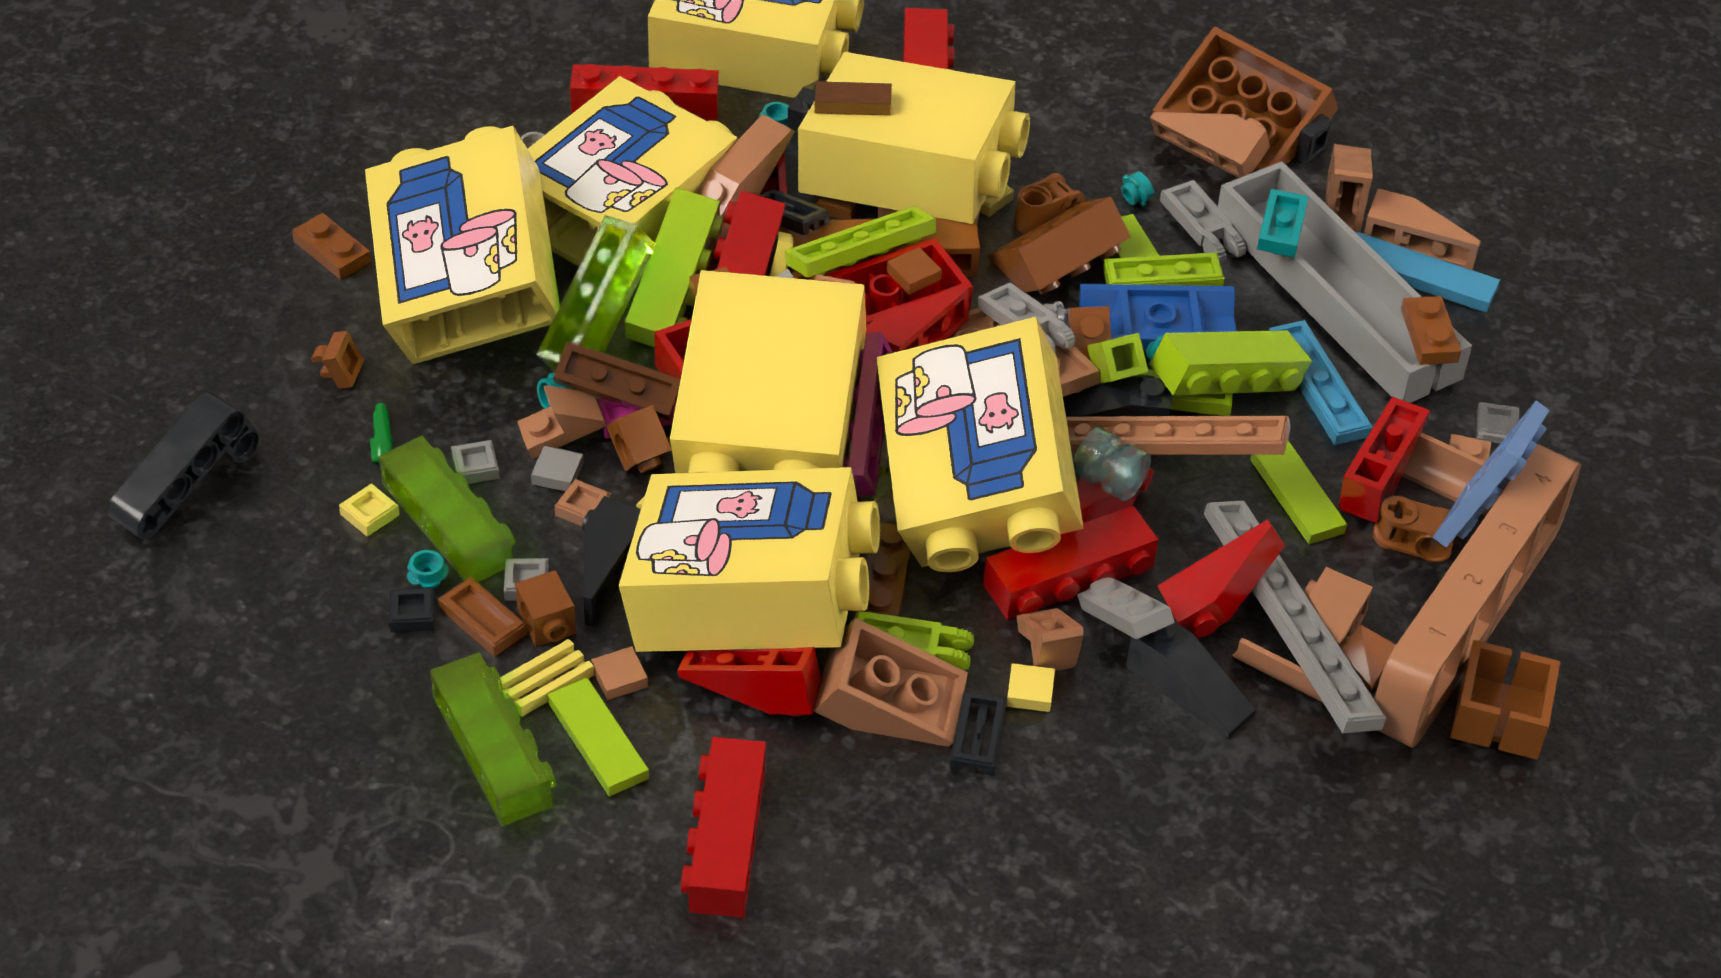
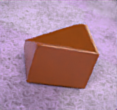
(1368, 654)

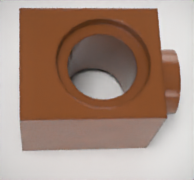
(639, 440)
(545, 608)

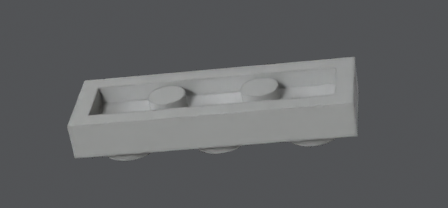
(1125, 608)

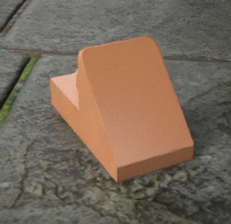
(567, 419)
(1053, 638)

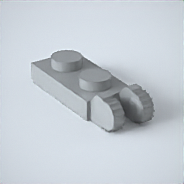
(1203, 220)
(1011, 304)

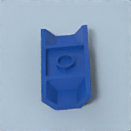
(1162, 308)

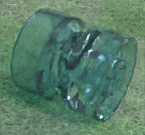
(1107, 461)

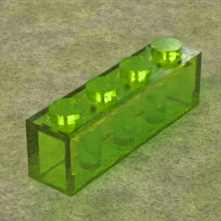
(599, 290)
(446, 509)
(492, 738)

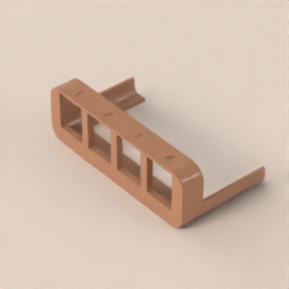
(1470, 595)

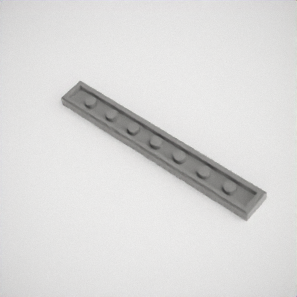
(1303, 630)

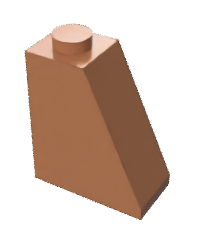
(1349, 183)

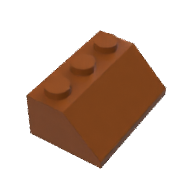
(1062, 245)

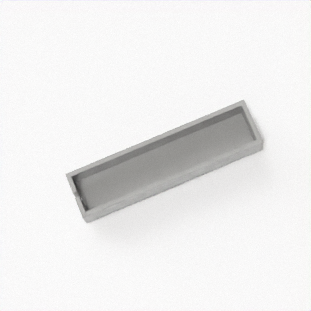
(1340, 285)

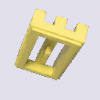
(540, 673)

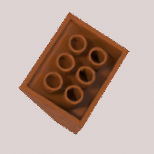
(1244, 81)

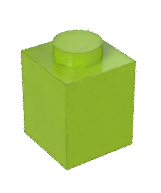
(1118, 357)

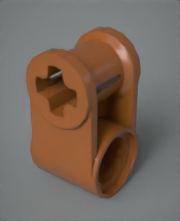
(1044, 201)
(1413, 528)

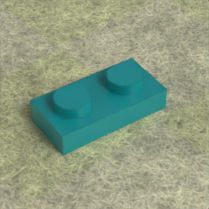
(1282, 223)

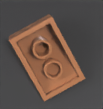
(890, 687)

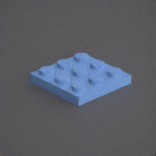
(1493, 475)

